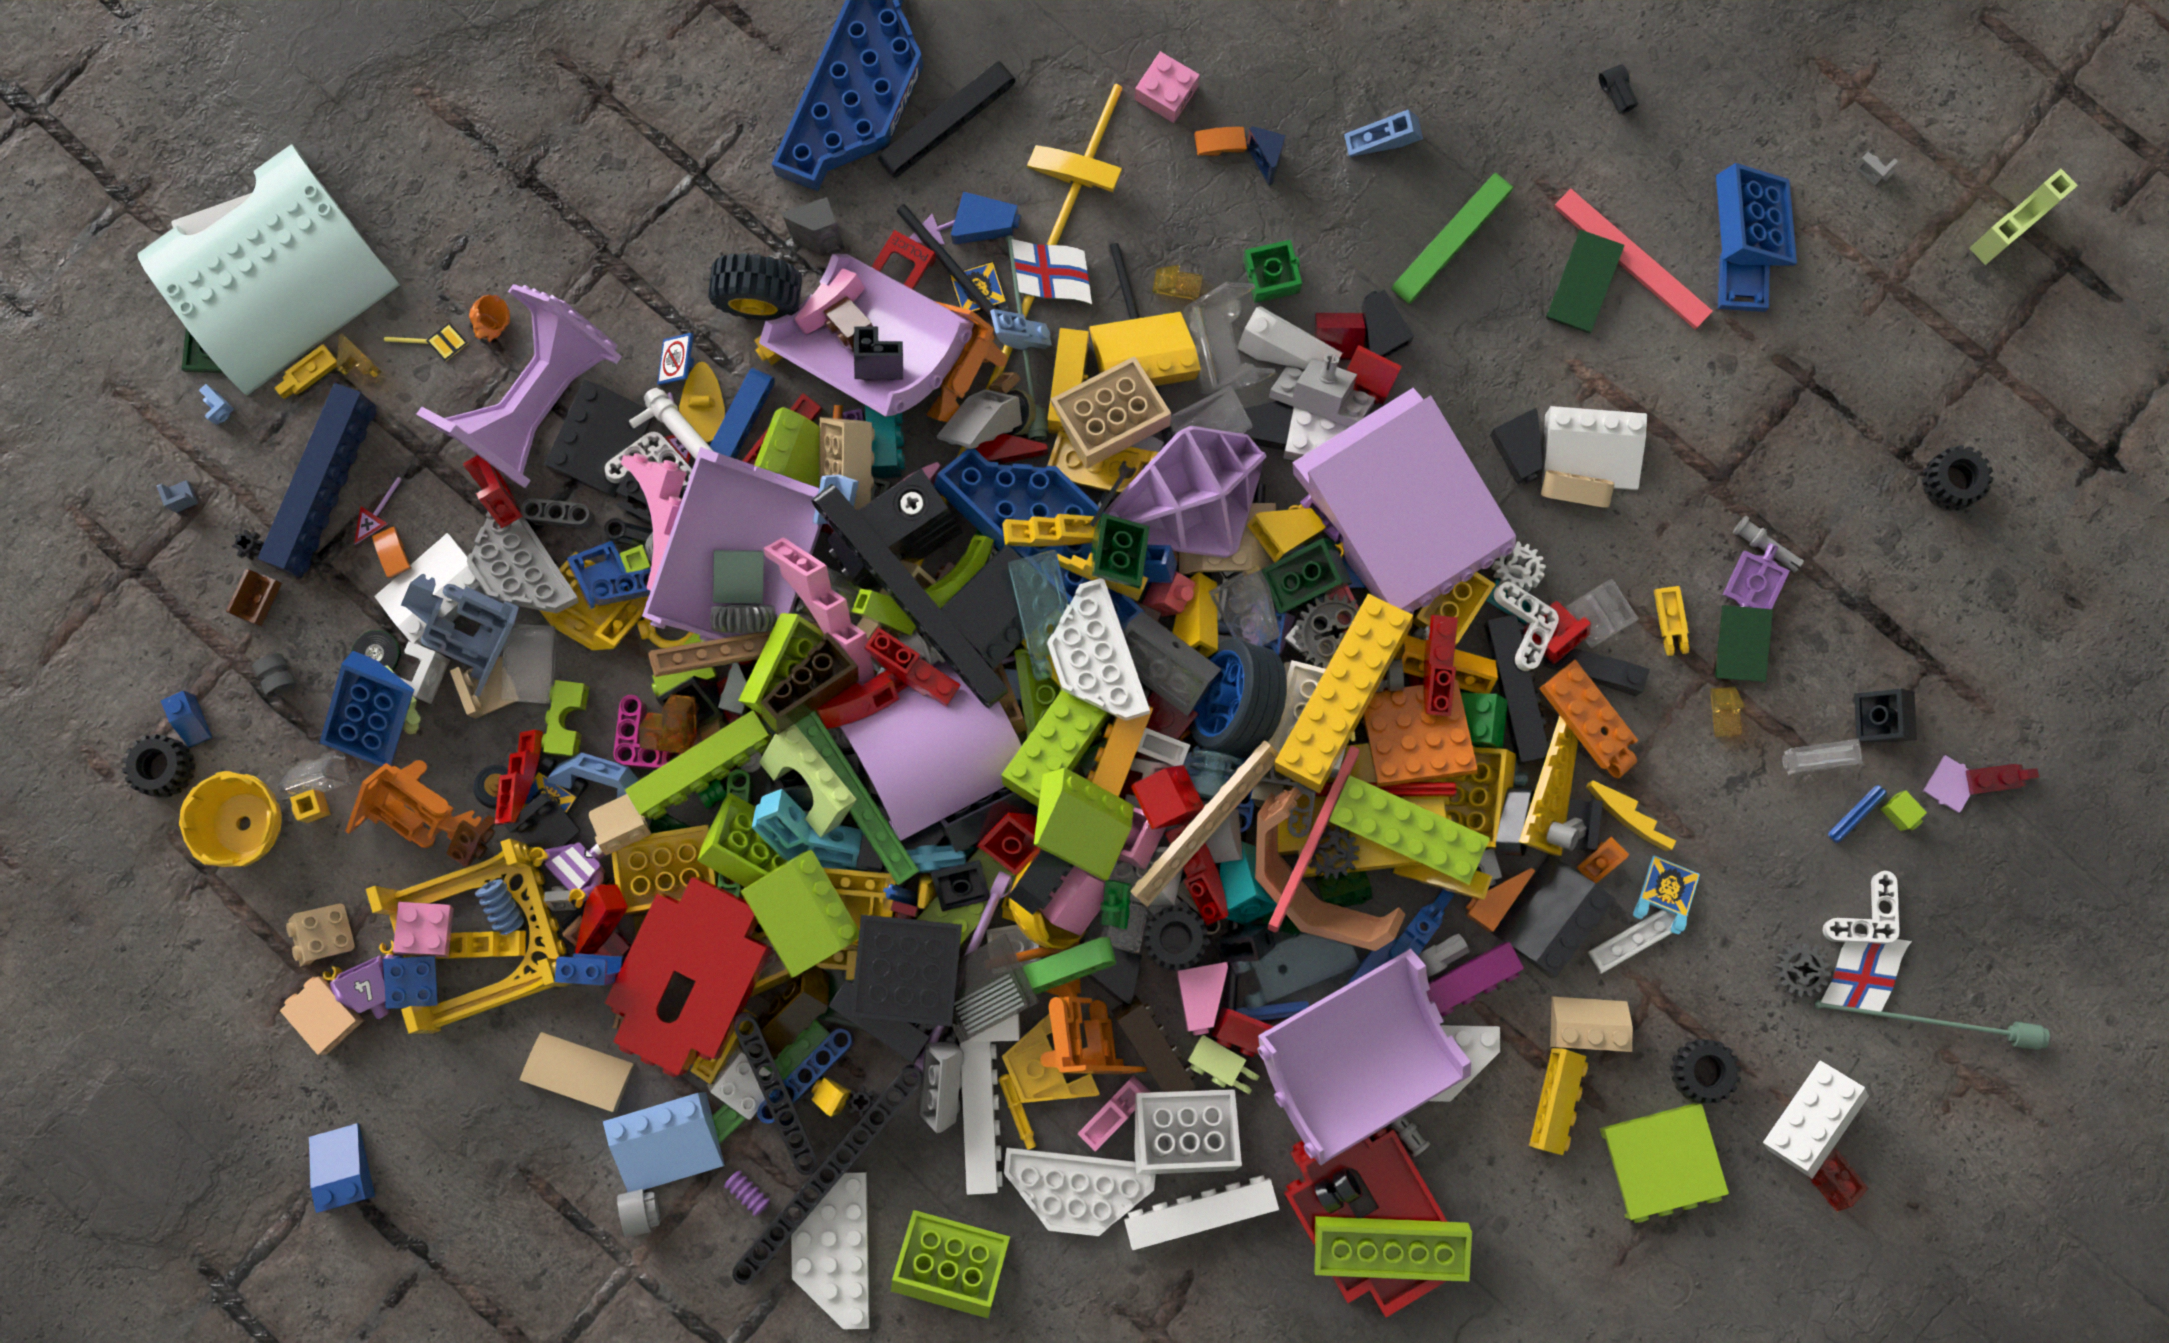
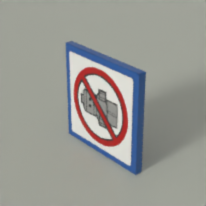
(675, 359)

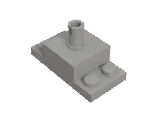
(1323, 391)

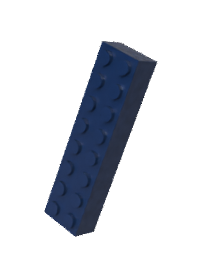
(318, 481)

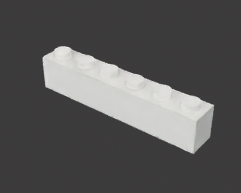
(979, 1118)
(1200, 1213)

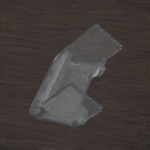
(1213, 336)

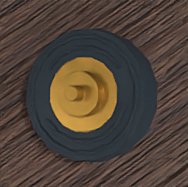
(486, 785)

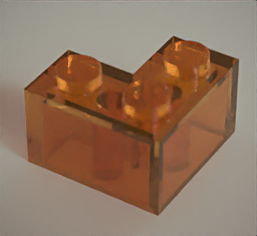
(672, 729)

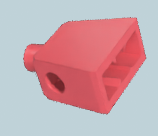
(1170, 597)

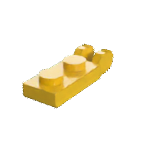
(1672, 618)

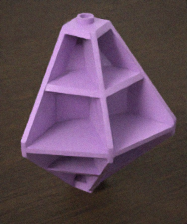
(1195, 492)

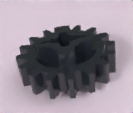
(1344, 855)

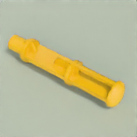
(1017, 1111)

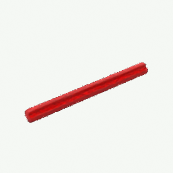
(1413, 789)

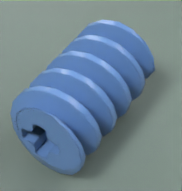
(500, 905)

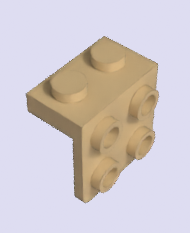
(618, 824)
(320, 933)

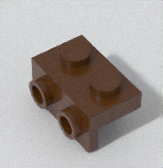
(253, 597)
(470, 841)

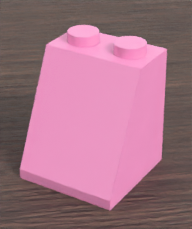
(1075, 901)
(1201, 994)

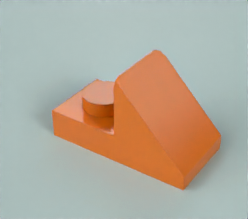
(1602, 860)

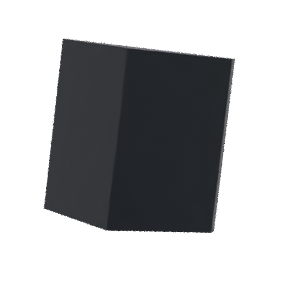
(706, 698)
(961, 885)

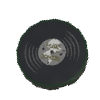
(379, 646)

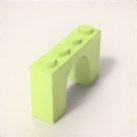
(2023, 216)
(830, 795)

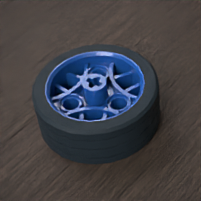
(1242, 701)

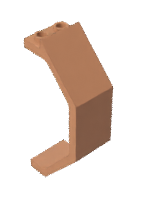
(1306, 910)

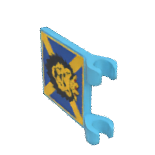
(1669, 889)

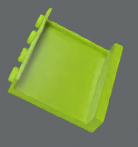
(1665, 1162)

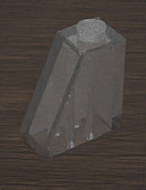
(1822, 757)

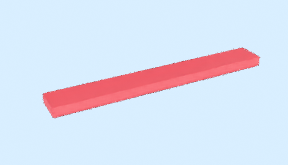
(1635, 260)
(1313, 839)

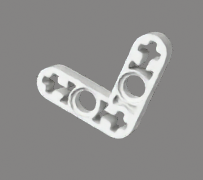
(654, 453)
(1537, 623)
(1878, 919)

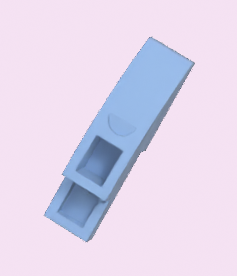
(1018, 332)

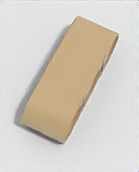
(1577, 488)

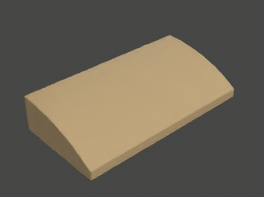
(577, 1072)

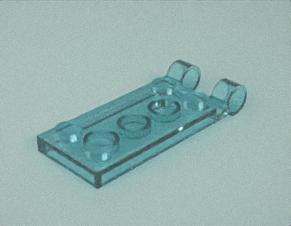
(1040, 603)
(1307, 962)

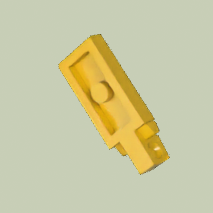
(307, 372)

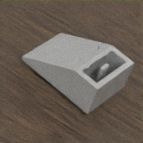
(982, 419)

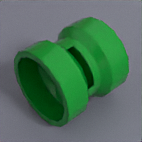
(714, 793)

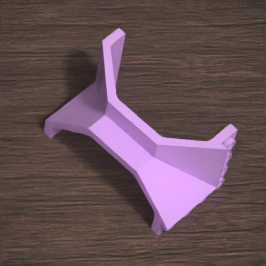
(562, 351)

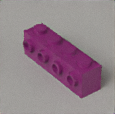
(1473, 977)

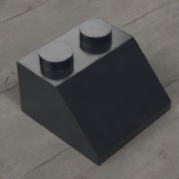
(1885, 716)

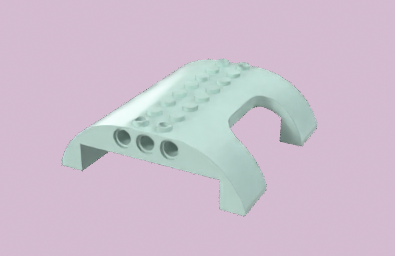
(269, 274)

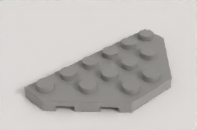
(517, 568)

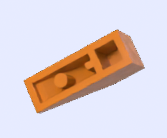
(1497, 902)

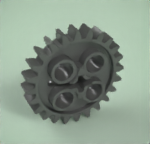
(1328, 612)

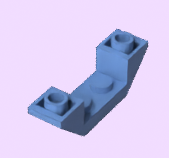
(593, 769)

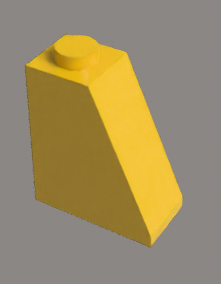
(1285, 530)

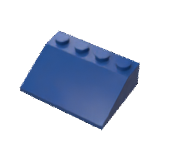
(1755, 217)
(367, 710)

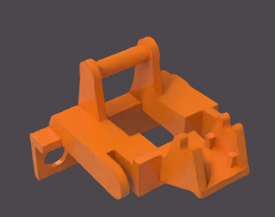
(958, 380)
(385, 797)
(1068, 1052)

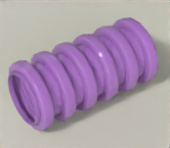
(747, 1193)

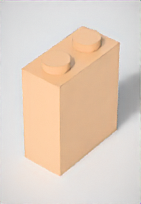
(319, 1016)

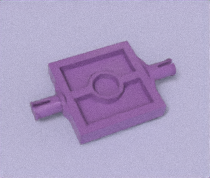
(1756, 580)

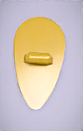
(702, 402)

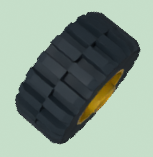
(754, 286)

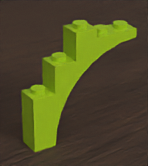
(886, 612)

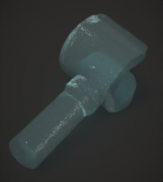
(1520, 778)

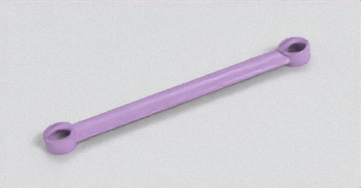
(997, 892)

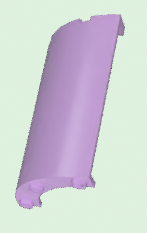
(929, 334)
(728, 509)
(1362, 1057)

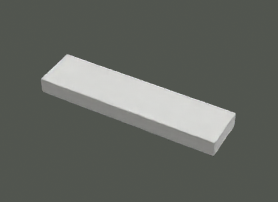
(1632, 940)

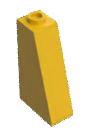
(1199, 619)

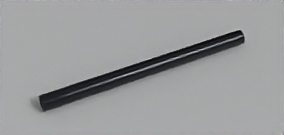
(946, 260)

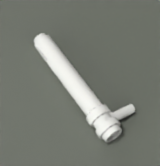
(667, 412)

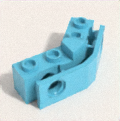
(795, 835)

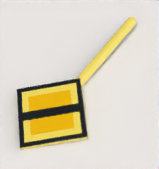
(445, 341)

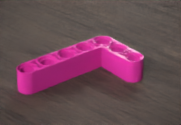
(623, 743)

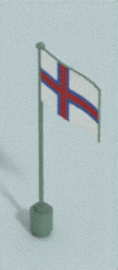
(1046, 274)
(1867, 976)

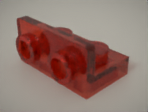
(1839, 1182)

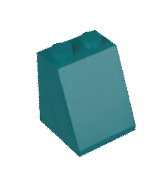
(1243, 893)

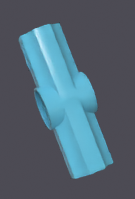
(933, 858)

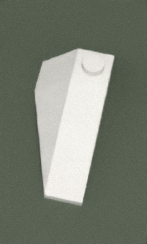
(1280, 342)

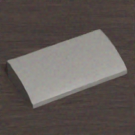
(1223, 843)

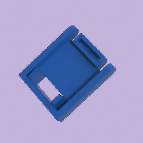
(1743, 282)
(586, 576)

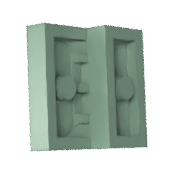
(738, 576)

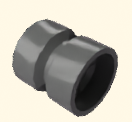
(274, 675)
(1394, 677)

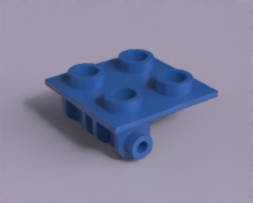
(410, 981)

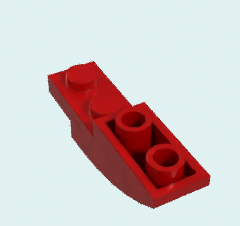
(1438, 665)
(911, 669)
(861, 701)
(1203, 880)

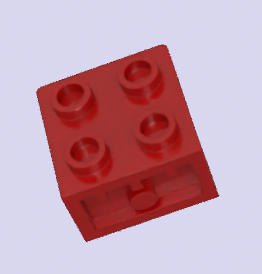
(1566, 635)

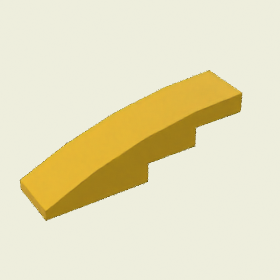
(1074, 167)
(1045, 531)
(1624, 811)
(1477, 888)
(486, 945)

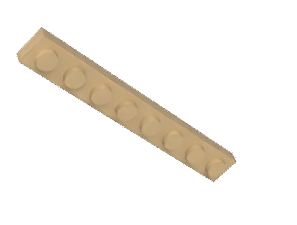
(1205, 823)

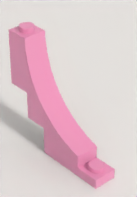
(812, 583)

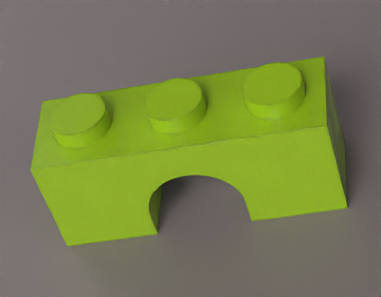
(565, 698)

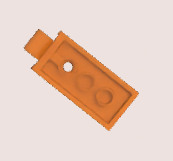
(1588, 711)

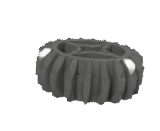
(743, 618)

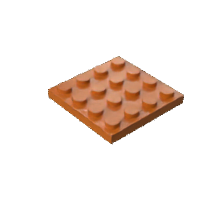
(1417, 745)

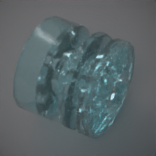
(1213, 771)

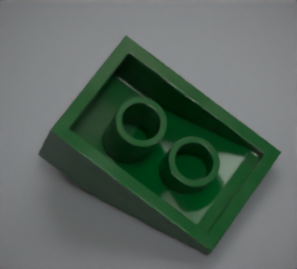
(1119, 550)
(1306, 575)

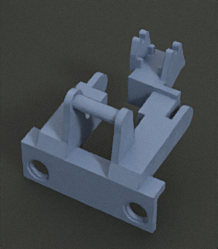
(439, 634)

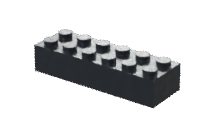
(979, 818)

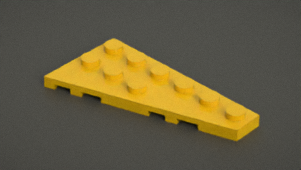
(1552, 791)

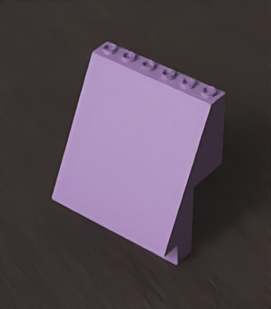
(1406, 503)

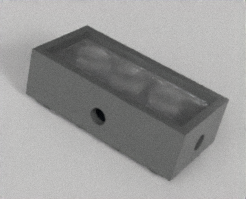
(1168, 663)

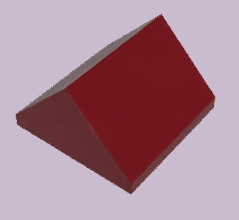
(1341, 331)

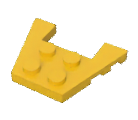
(1038, 1082)

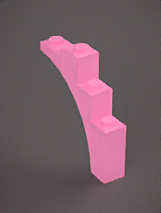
(662, 490)

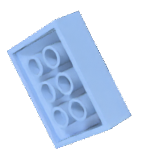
(664, 1142)

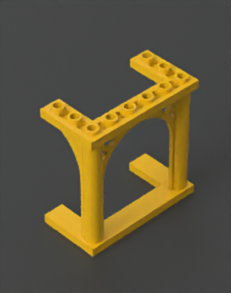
(511, 861)

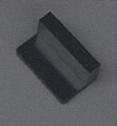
(1590, 813)

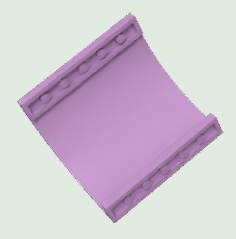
(933, 756)

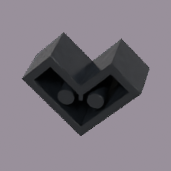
(876, 358)

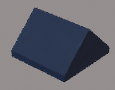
(1266, 151)

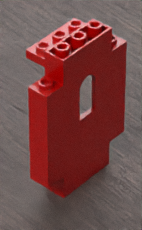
(706, 941)
(1397, 1192)

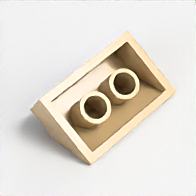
(1591, 1024)

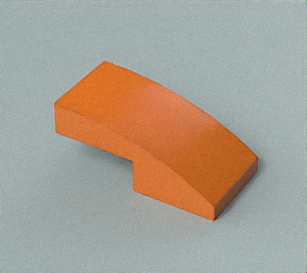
(1218, 140)
(391, 552)

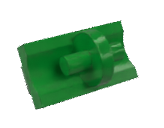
(1116, 904)

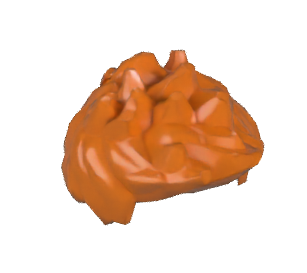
(489, 317)

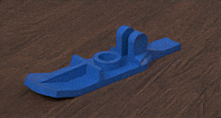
(1431, 917)

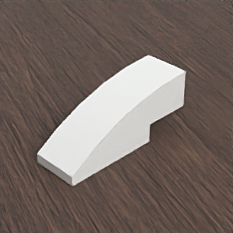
(1163, 747)

